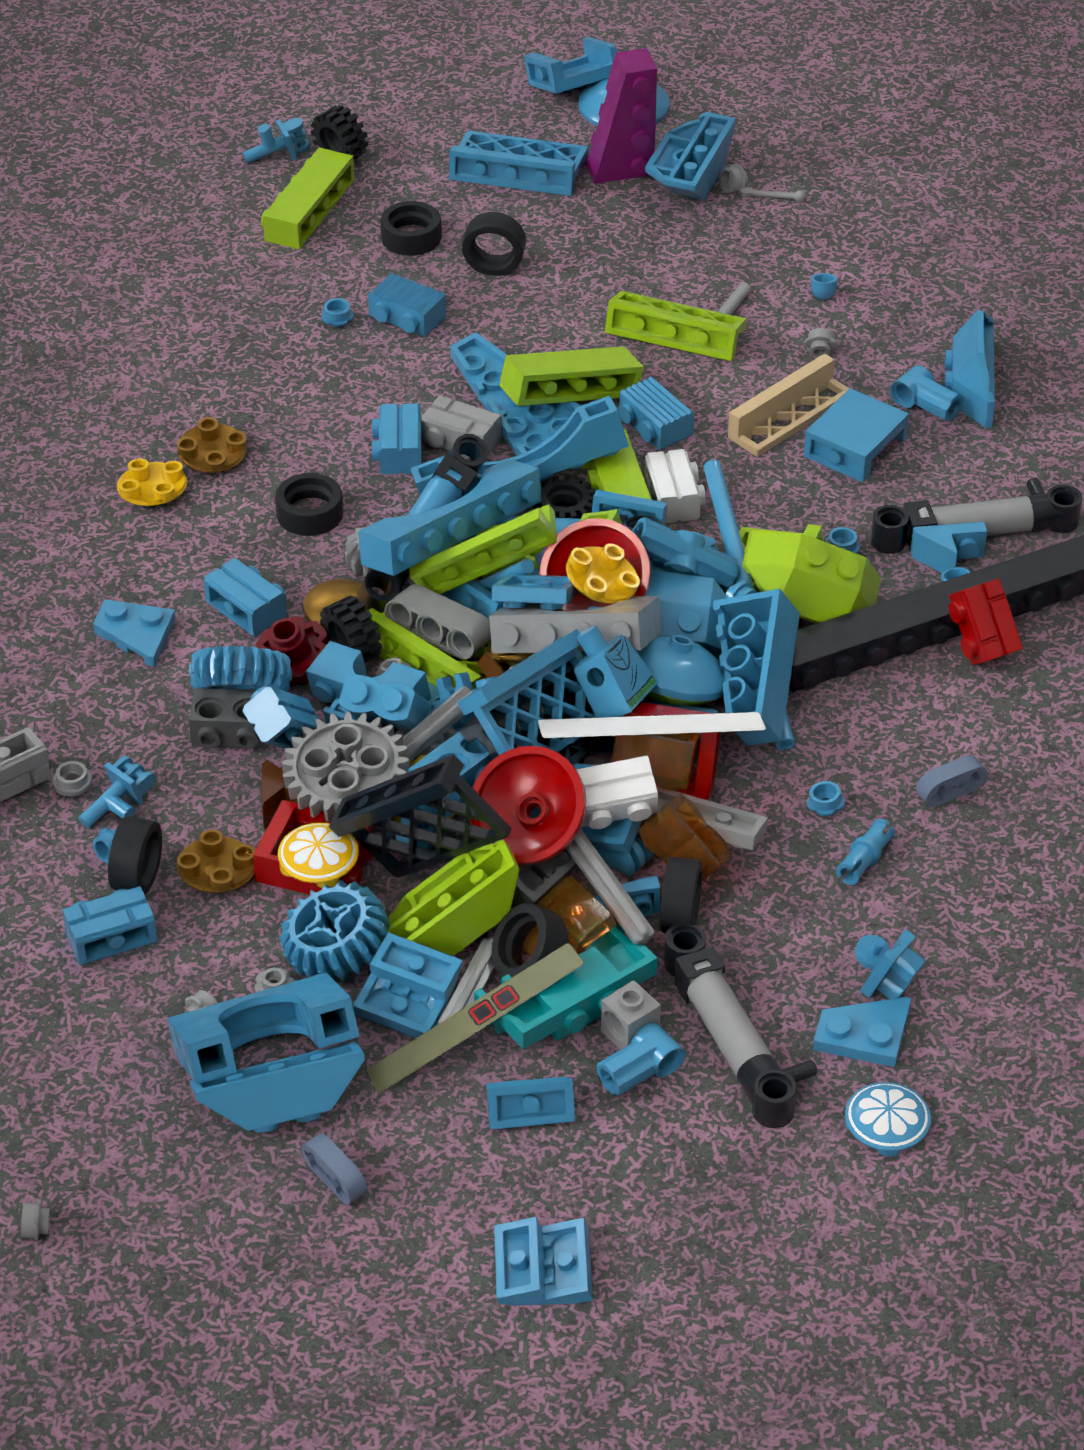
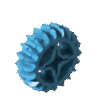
(239, 668)
(309, 933)

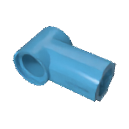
(920, 389)
(648, 1054)

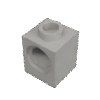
(627, 1012)

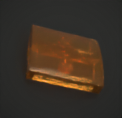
(581, 912)

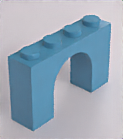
(307, 1006)

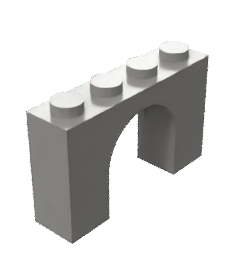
(534, 628)

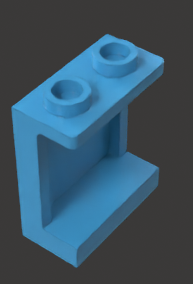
(561, 76)
(854, 433)

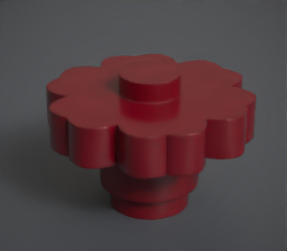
(297, 640)

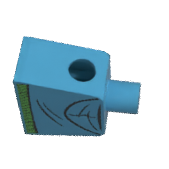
(612, 674)

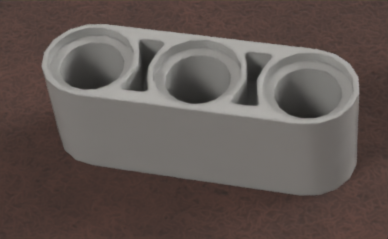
(440, 621)

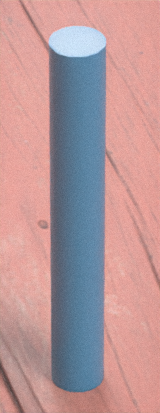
(523, 567)

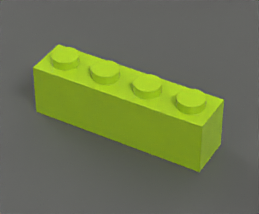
(308, 198)
(569, 375)
(618, 473)

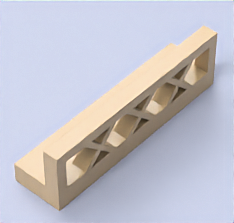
(779, 403)

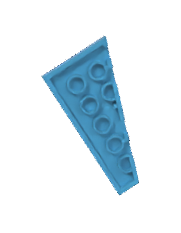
(521, 425)

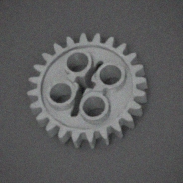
(341, 761)

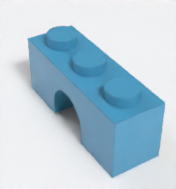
(338, 661)

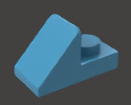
(943, 544)

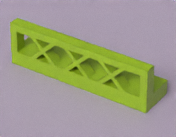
(674, 325)
(487, 551)

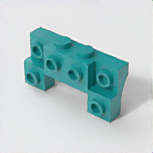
(577, 997)

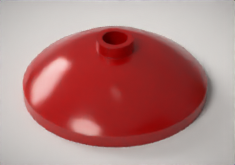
(595, 533)
(532, 779)

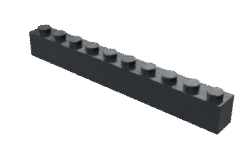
(923, 616)

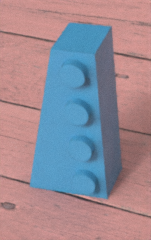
(757, 658)

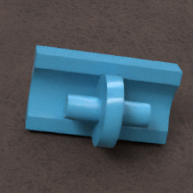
(892, 967)

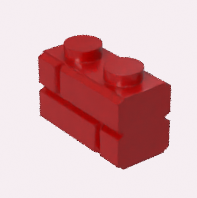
(984, 622)

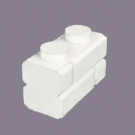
(674, 481)
(619, 792)

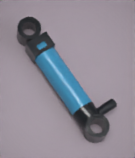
(446, 485)

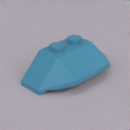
(693, 155)
(973, 368)
(688, 607)
(283, 1088)

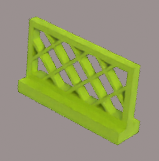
(421, 655)

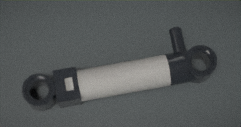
(1055, 511)
(702, 981)

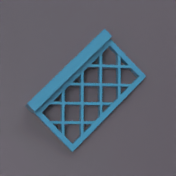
(513, 170)
(516, 682)

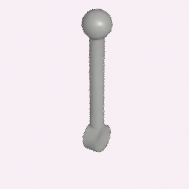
(798, 196)

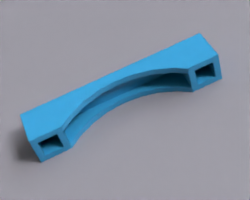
(588, 434)
(410, 539)

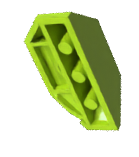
(811, 573)
(459, 900)

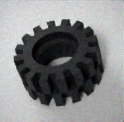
(340, 132)
(567, 493)
(352, 626)

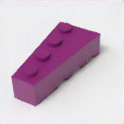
(626, 121)

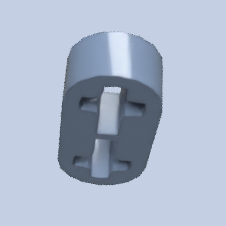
(951, 780)
(334, 1168)

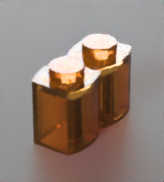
(682, 832)

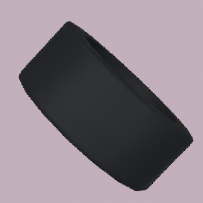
(498, 224)
(411, 242)
(309, 521)
(135, 854)
(681, 892)
(513, 931)

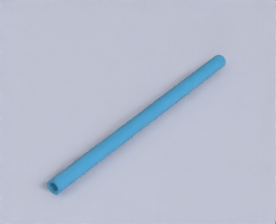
(734, 548)

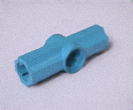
(686, 553)

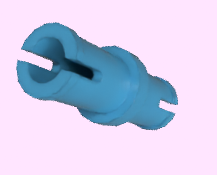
(865, 851)

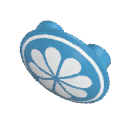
(887, 1117)

